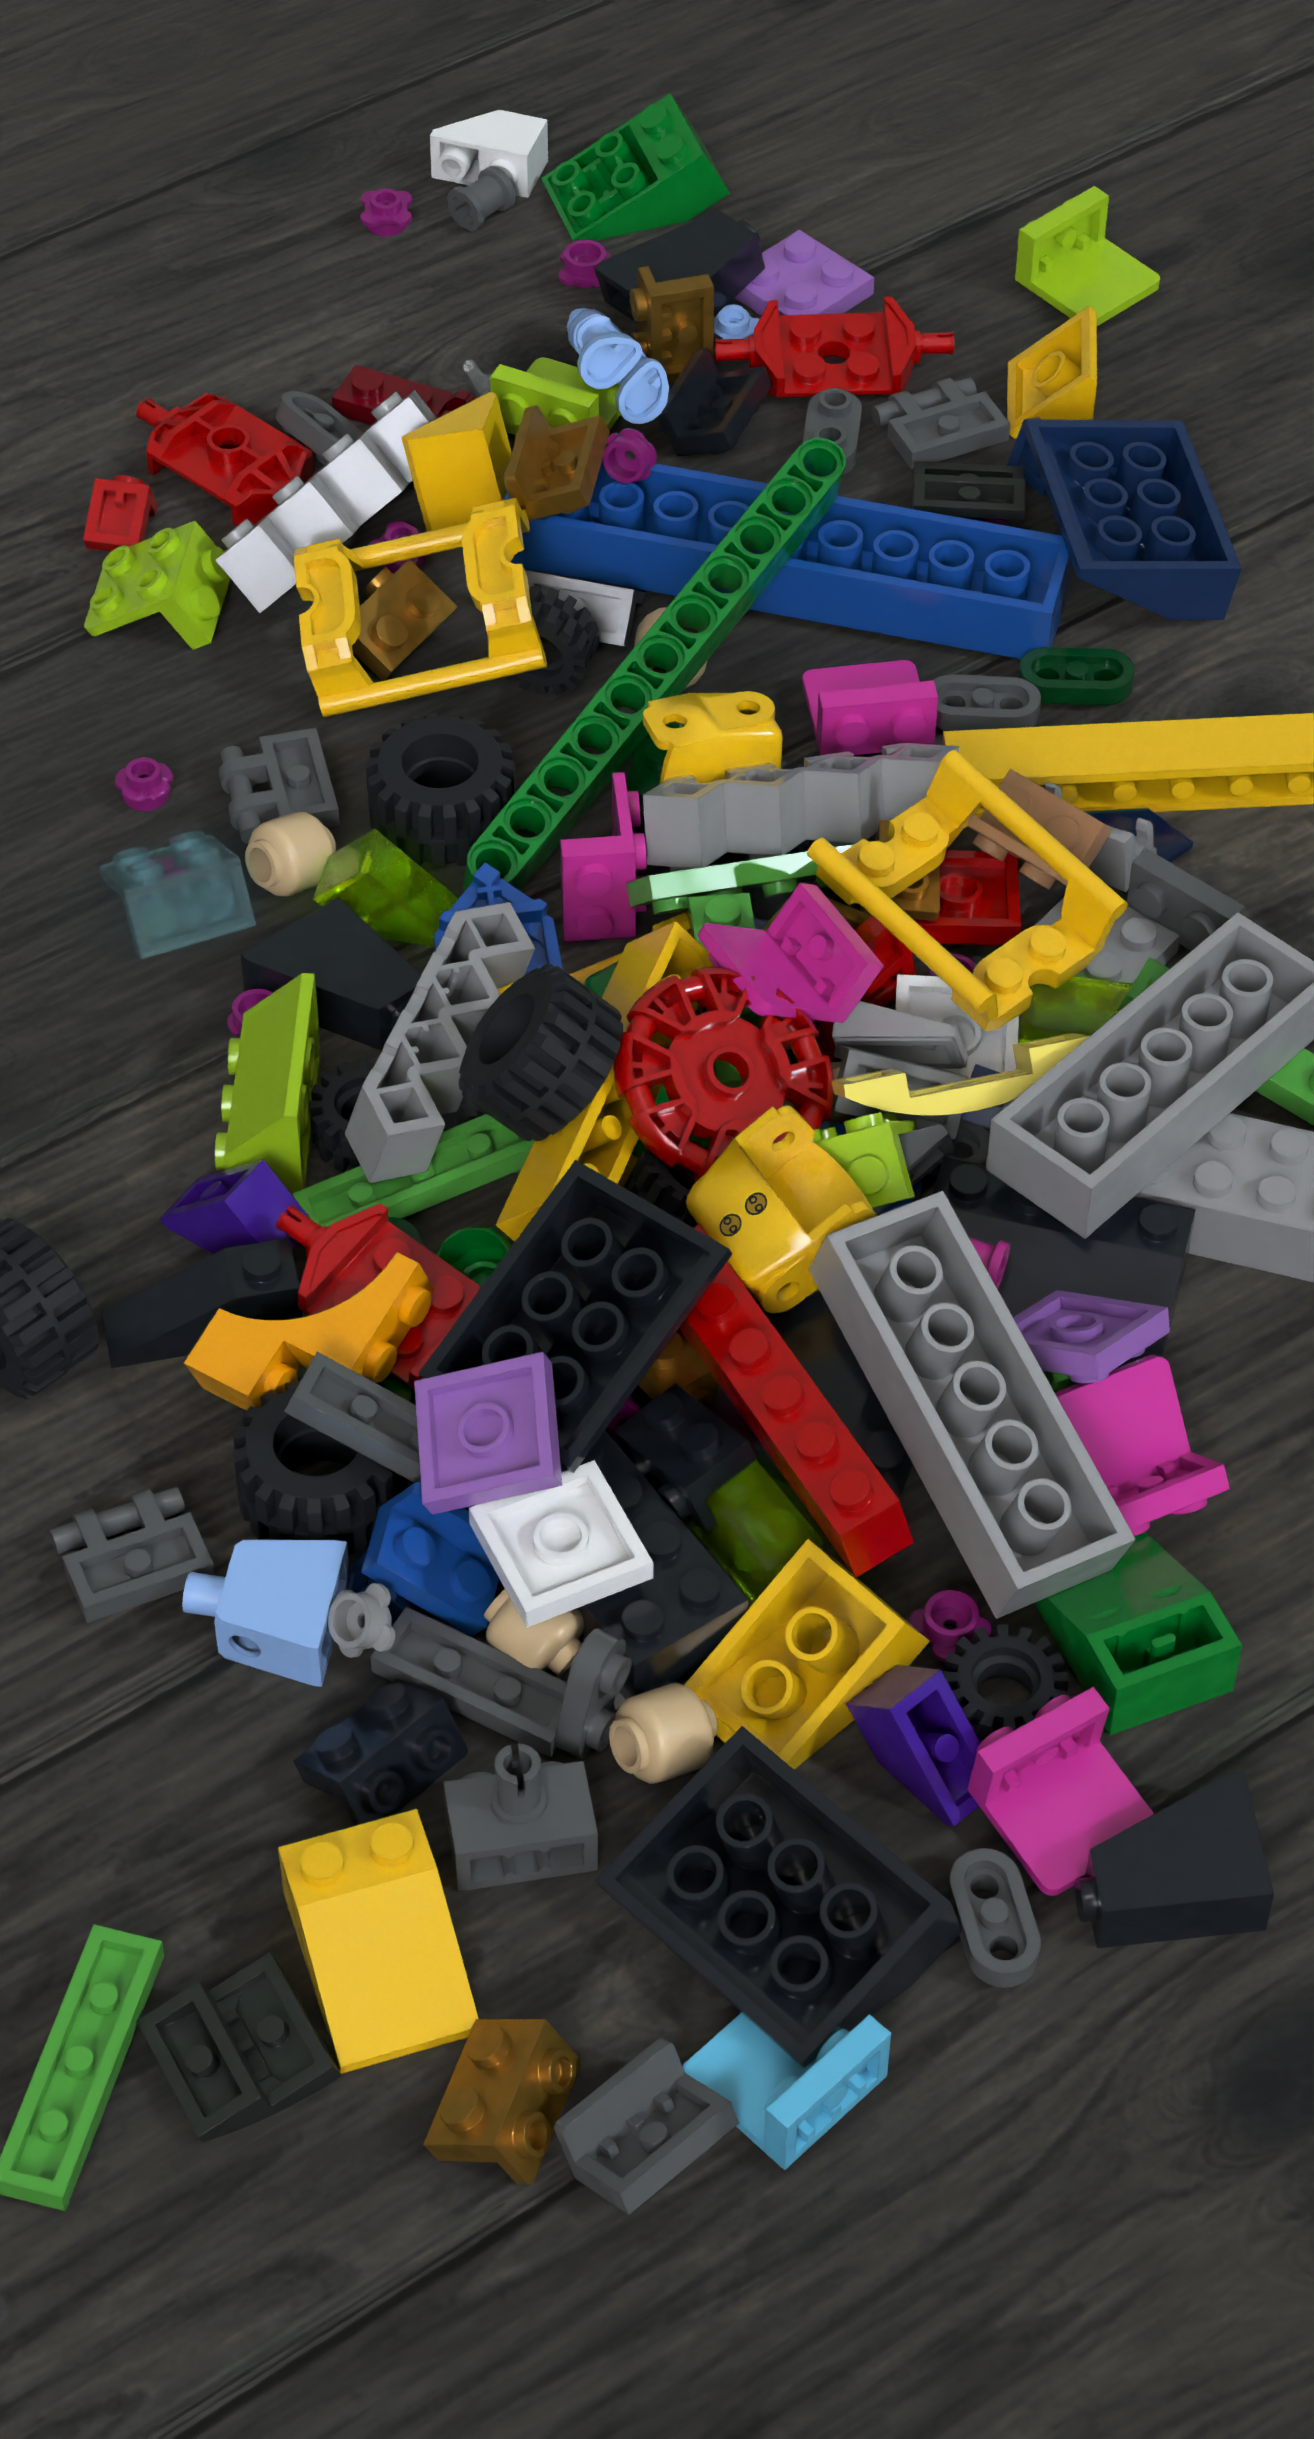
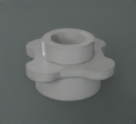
(362, 1620)

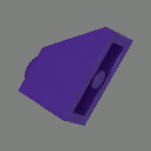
(232, 1208)
(920, 1737)

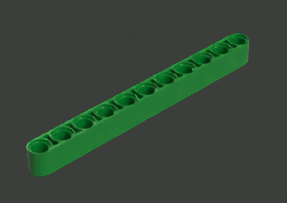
(665, 647)

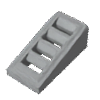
(901, 1036)

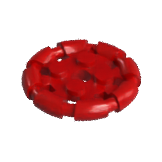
(685, 1067)

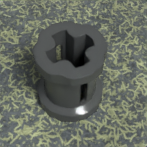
(481, 198)

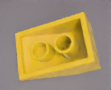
(803, 1657)
(378, 1940)

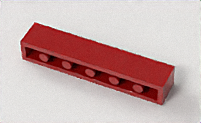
(796, 1425)

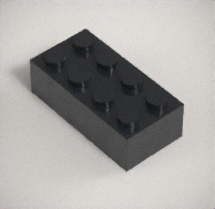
(685, 1607)

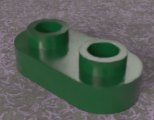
(1079, 675)

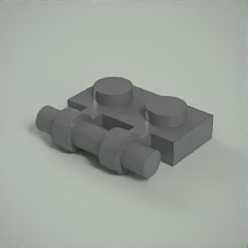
(941, 421)
(296, 779)
(134, 1566)

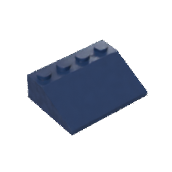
(1137, 513)

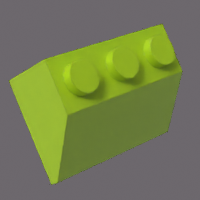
(274, 1077)

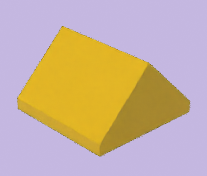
(1055, 375)
(459, 462)

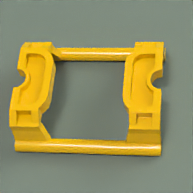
(496, 586)
(917, 845)

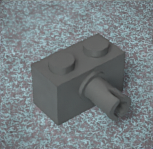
(520, 1822)

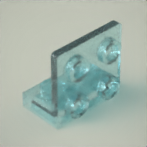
(180, 892)

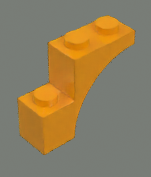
(250, 1357)

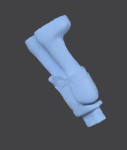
(614, 357)

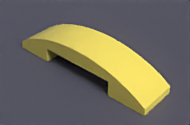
(890, 1092)

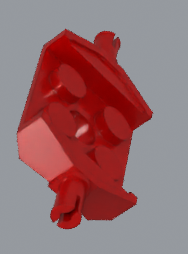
(875, 347)
(245, 473)
(353, 1254)

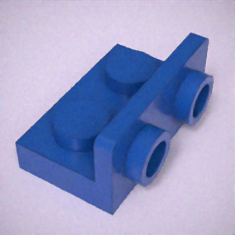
(432, 1561)

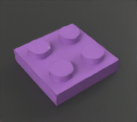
(806, 279)
(1089, 1333)
(487, 1433)

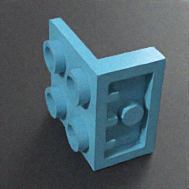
(777, 2098)

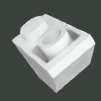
(495, 139)

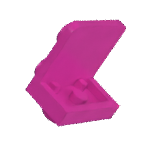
(870, 707)
(597, 874)
(803, 953)
(1141, 1443)
(1055, 1789)

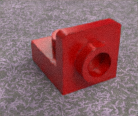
(118, 513)

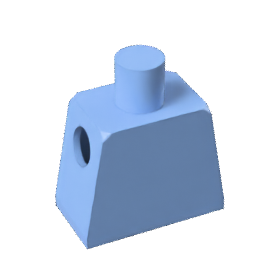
(274, 1604)

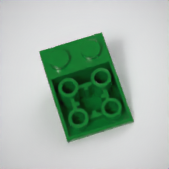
(637, 177)
(1144, 1637)

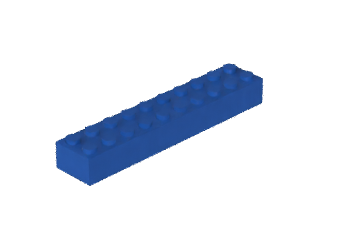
(857, 568)

